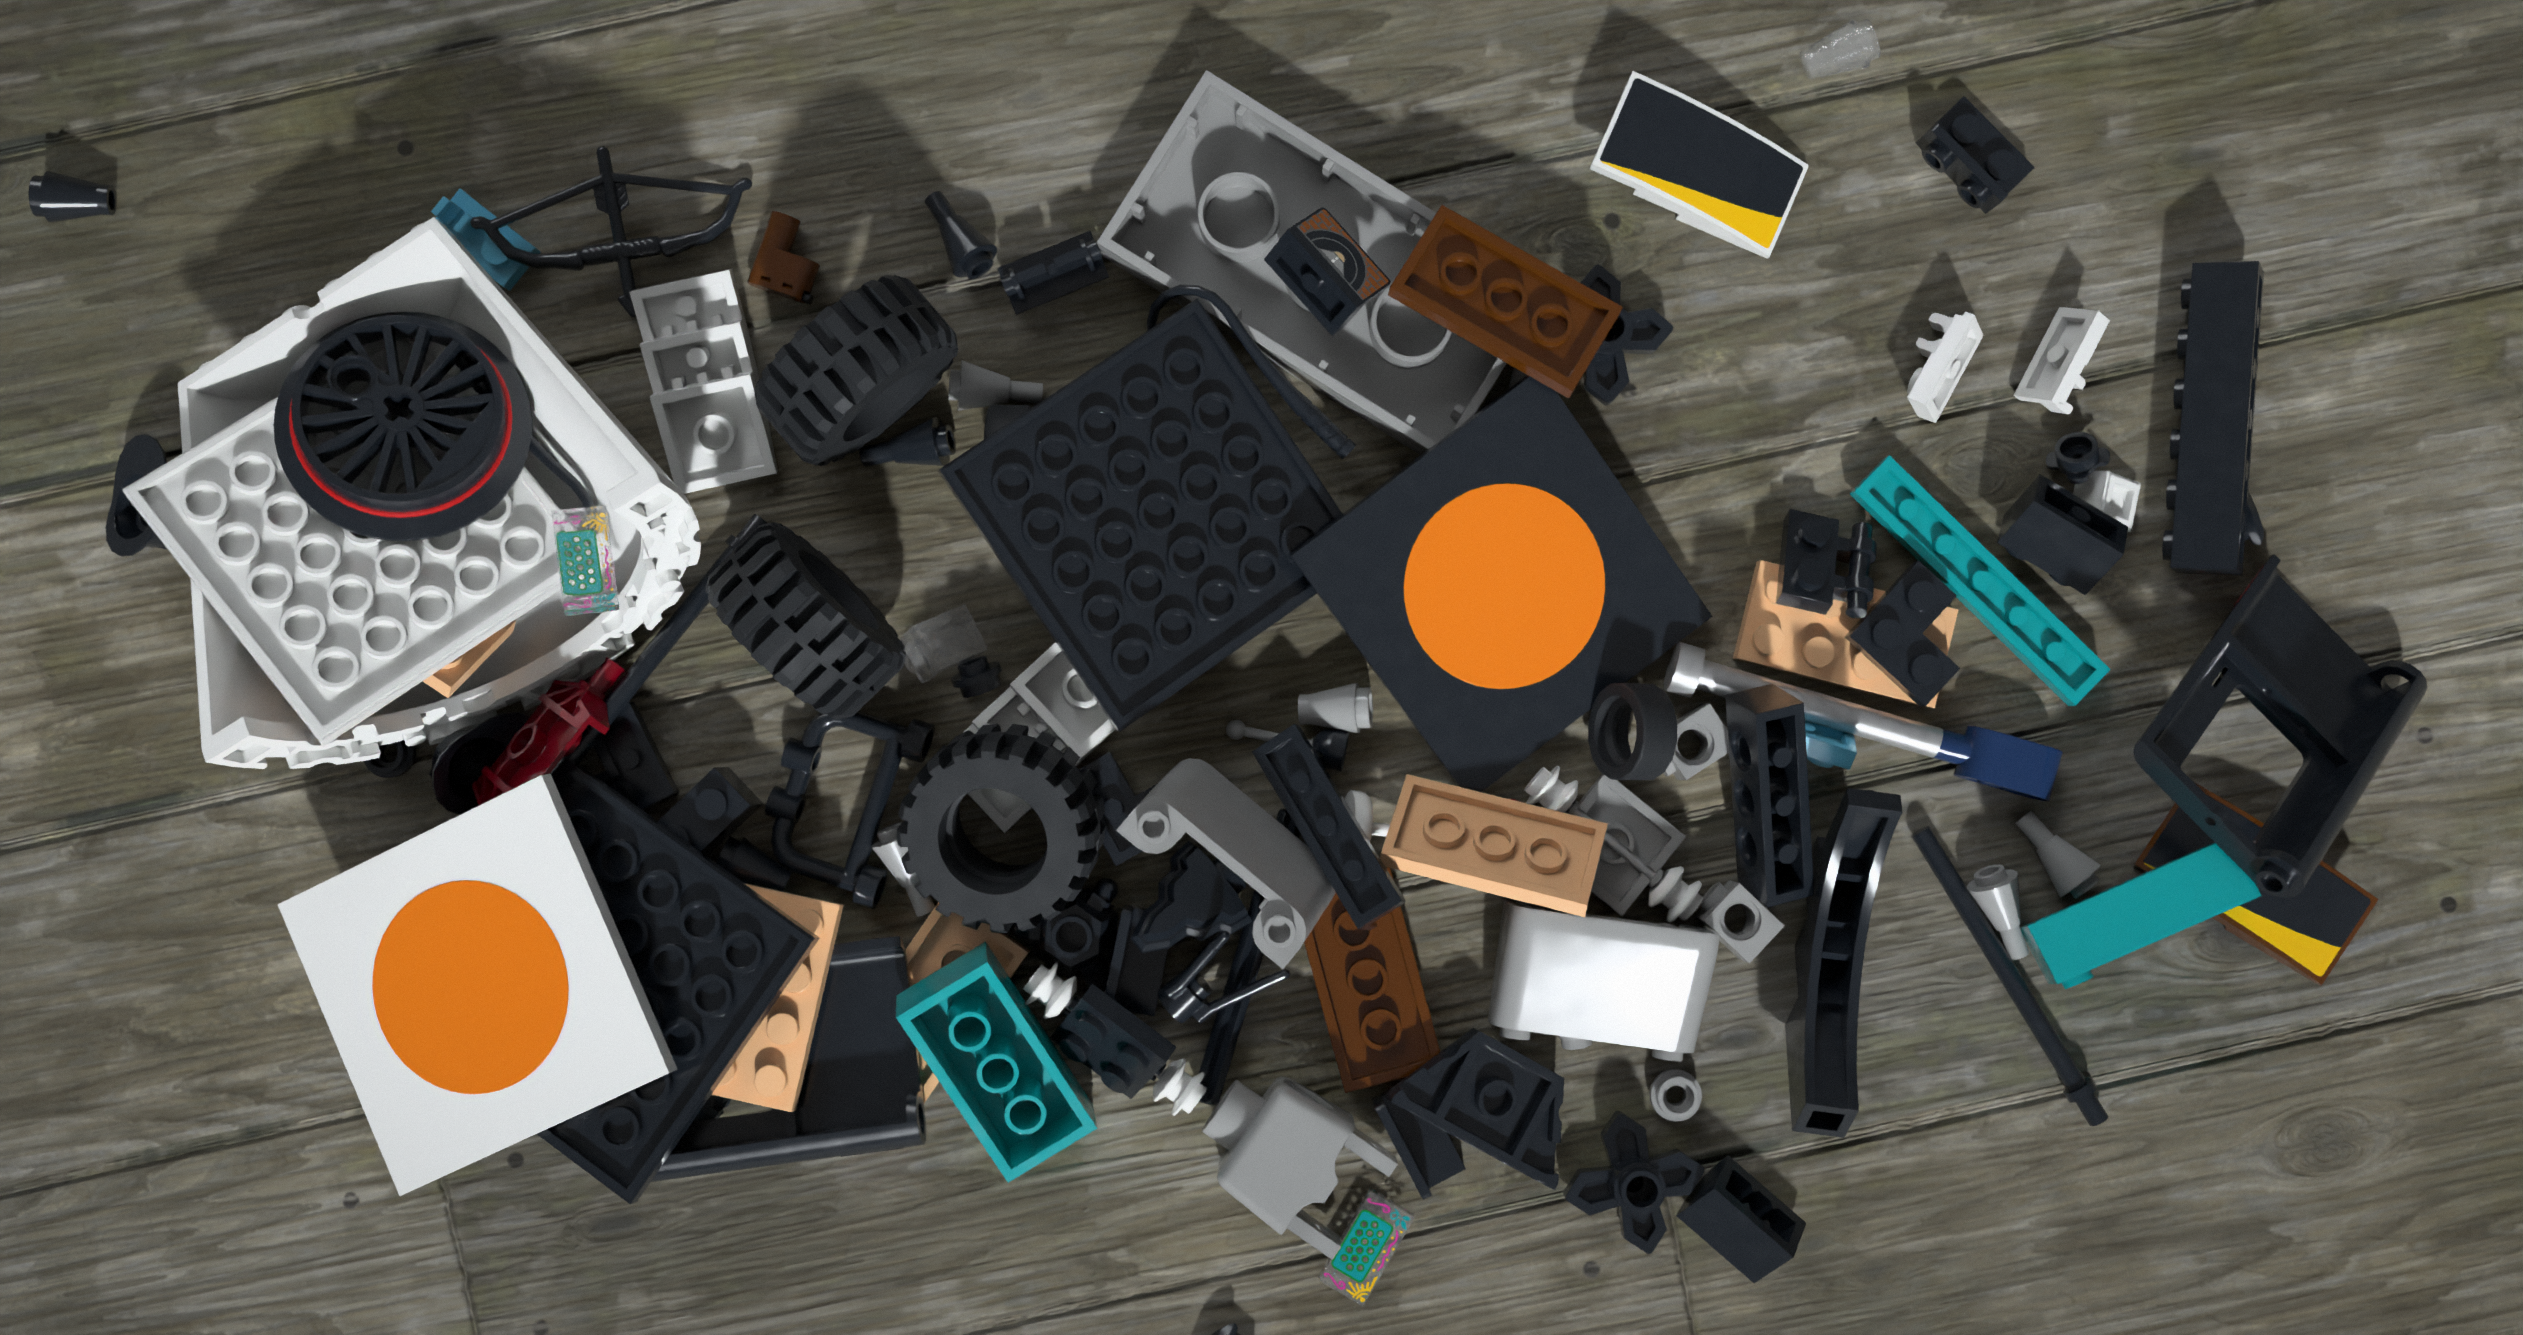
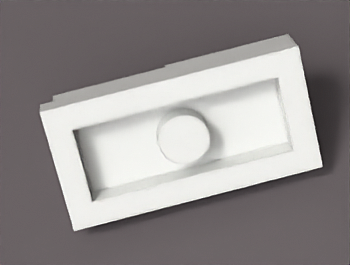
(2061, 358)
(1947, 360)

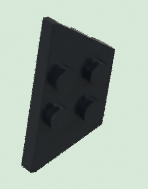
(1490, 1102)

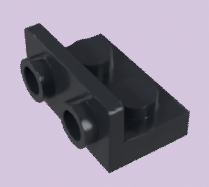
(1974, 156)

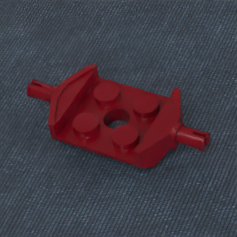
(550, 732)

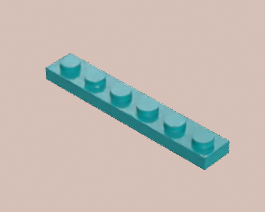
(1980, 581)

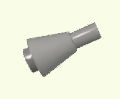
(981, 388)
(891, 856)
(2066, 865)
(1998, 897)

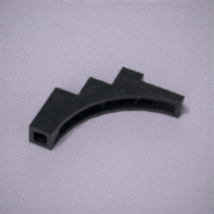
(1830, 963)

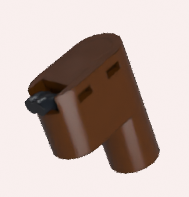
(778, 269)

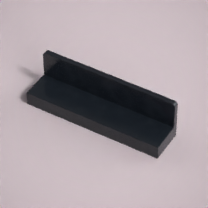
(1329, 827)

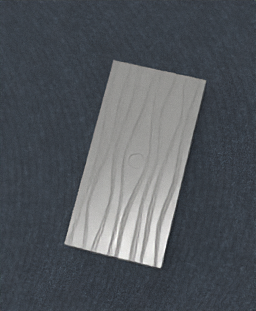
(1222, 199)

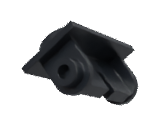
(1053, 272)

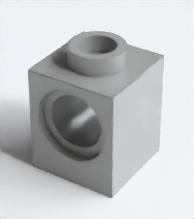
(1712, 737)
(1757, 930)

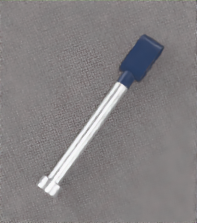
(1979, 755)

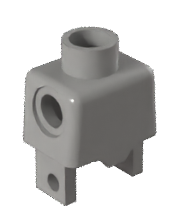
(1286, 1153)

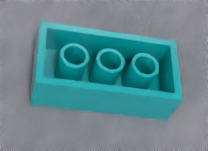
(2136, 914)
(995, 1062)

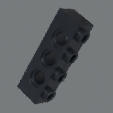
(1770, 794)

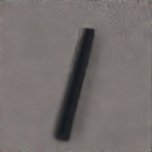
(1230, 1019)

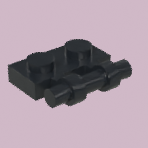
(1809, 563)

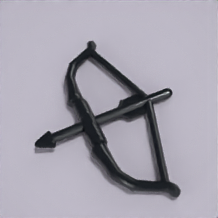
(612, 199)

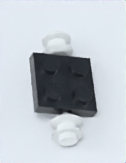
(1113, 1041)

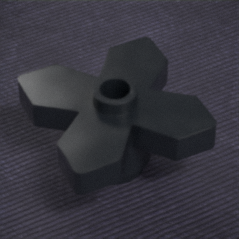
(1631, 334)
(1639, 1207)

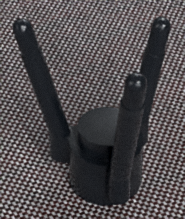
(1188, 990)

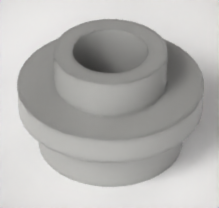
(1686, 1106)

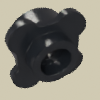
(2077, 456)

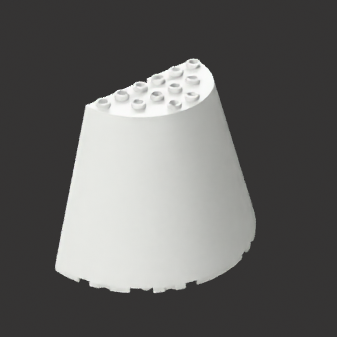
(646, 512)

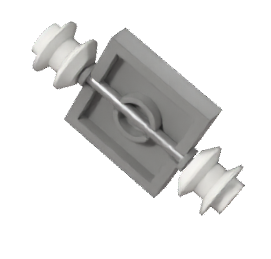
(1633, 847)

